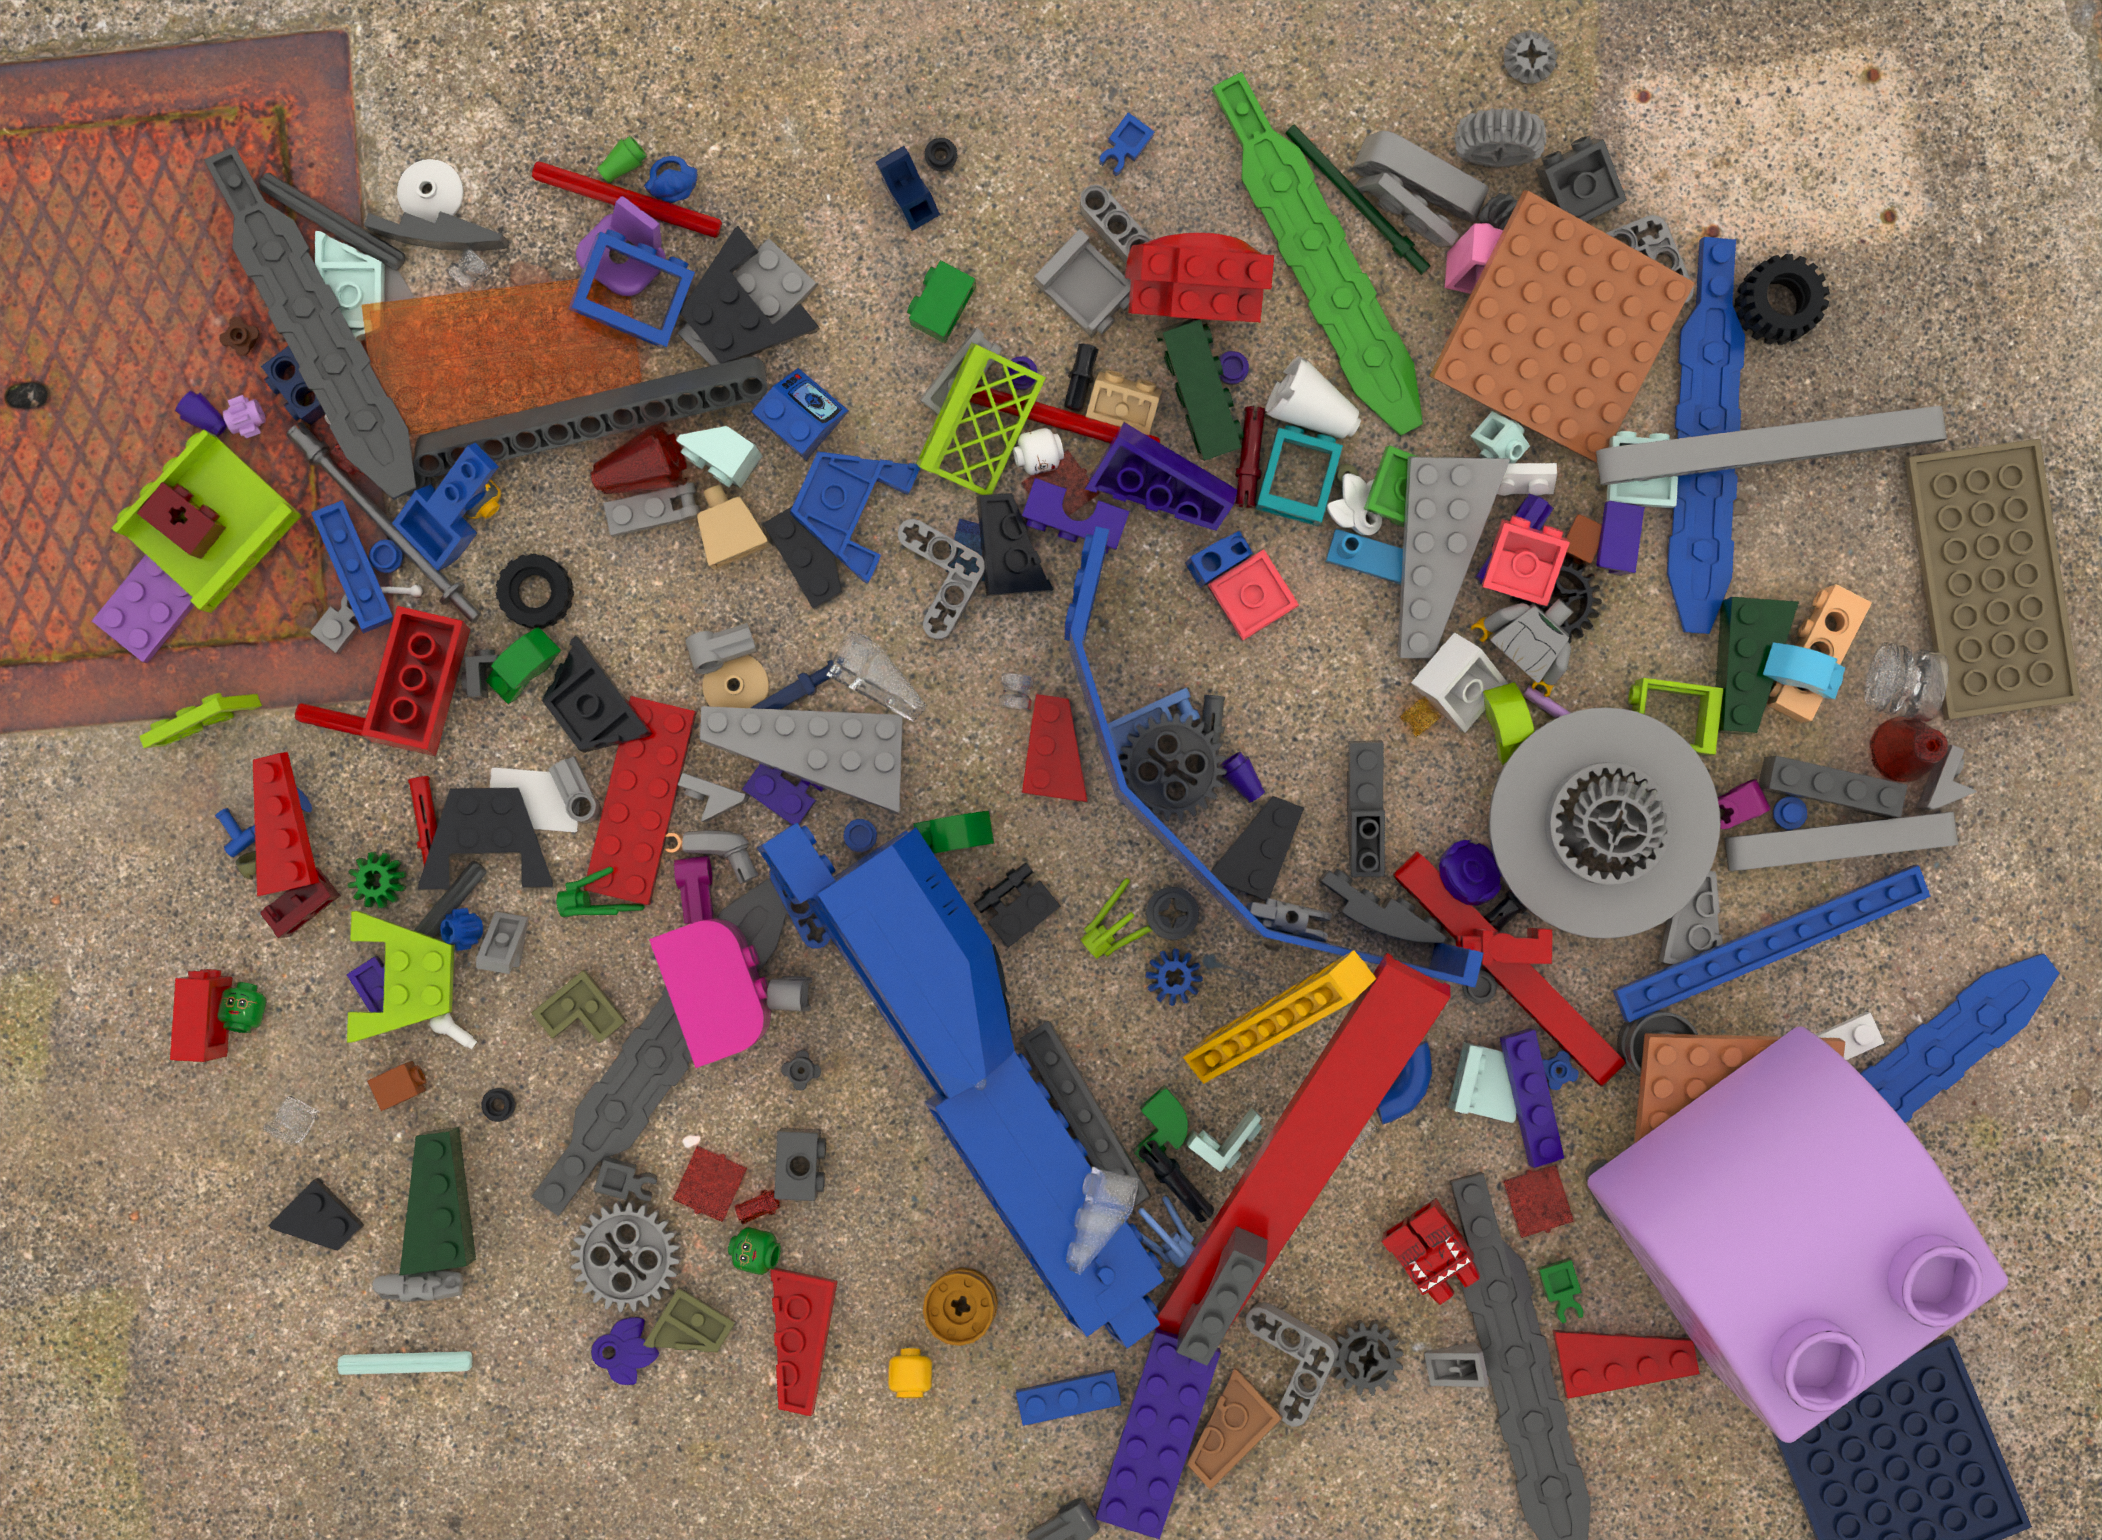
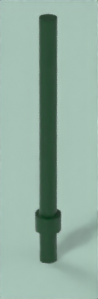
(1402, 245)

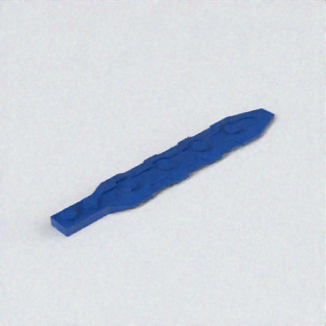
(1708, 404)
(1961, 1034)

